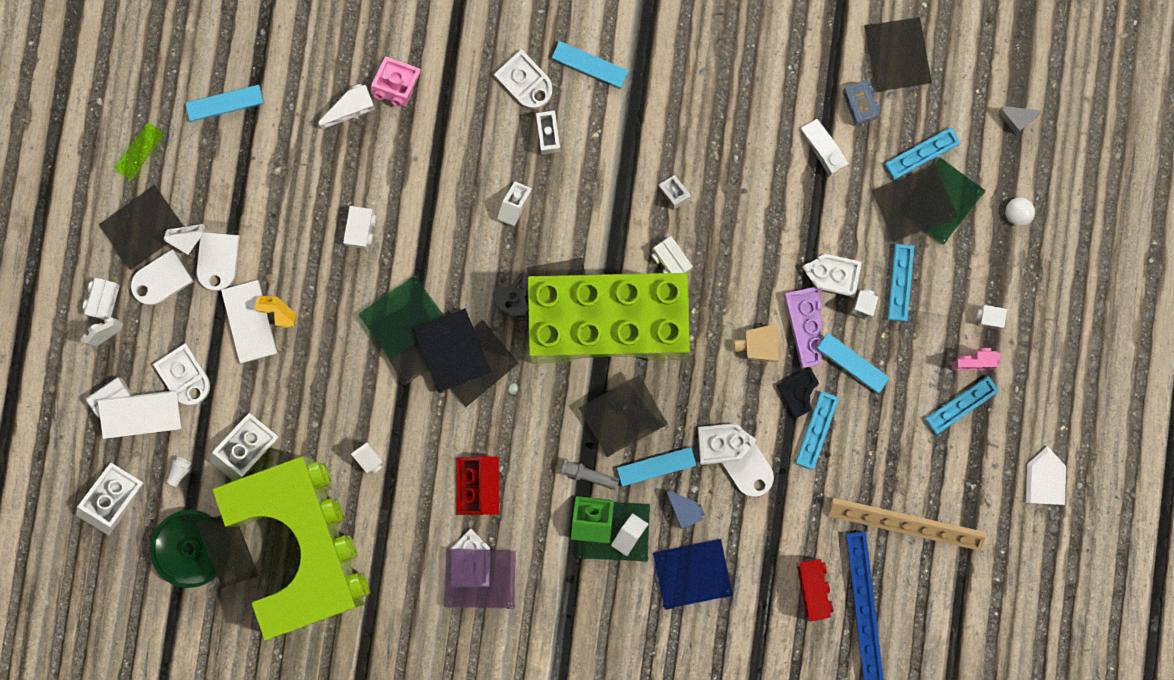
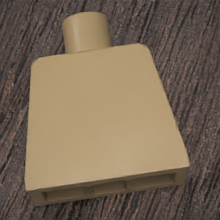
(759, 344)

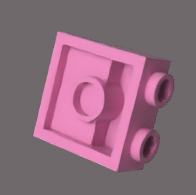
(395, 81)
(981, 360)

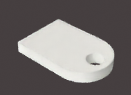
(524, 80)
(217, 258)
(162, 278)
(183, 374)
(748, 470)

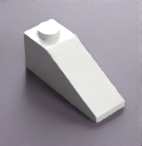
(352, 104)
(824, 148)

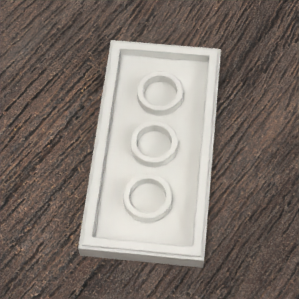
(249, 327)
(139, 414)

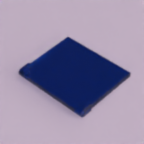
(692, 574)

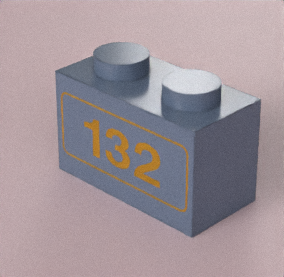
(861, 102)

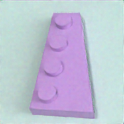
(805, 319)

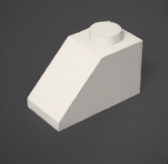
(514, 203)
(864, 304)
(368, 458)

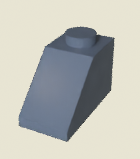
(686, 510)

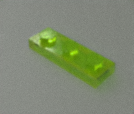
(139, 151)

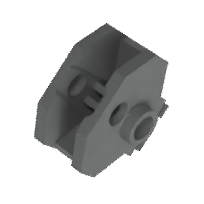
(512, 295)

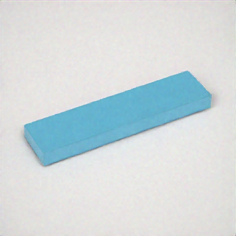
(590, 65)
(224, 103)
(922, 153)
(900, 282)
(852, 363)
(962, 405)
(817, 430)
(656, 466)

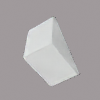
(674, 192)
(184, 237)
(629, 534)

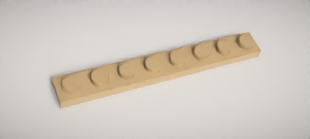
(907, 524)

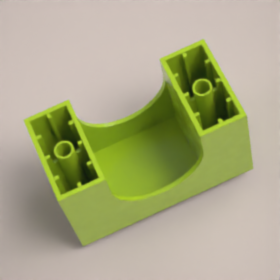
(608, 317)
(325, 575)

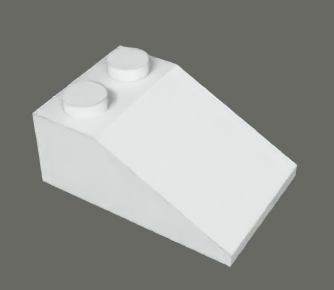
(243, 448)
(108, 499)

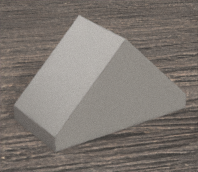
(1018, 117)

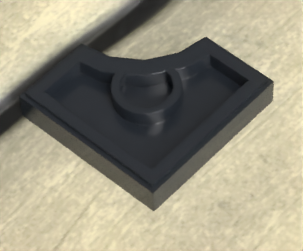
(797, 392)

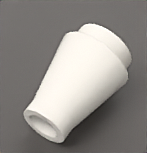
(179, 469)

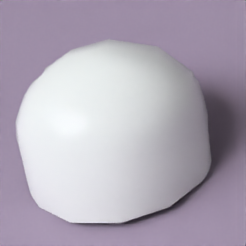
(1020, 211)

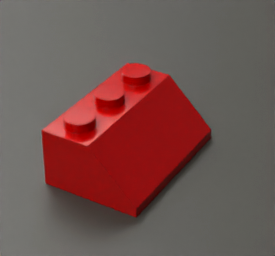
(477, 485)
(814, 589)

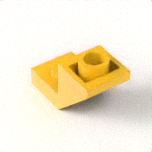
(282, 313)

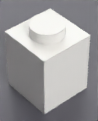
(991, 317)

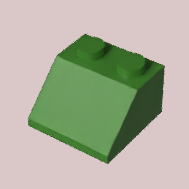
(592, 519)

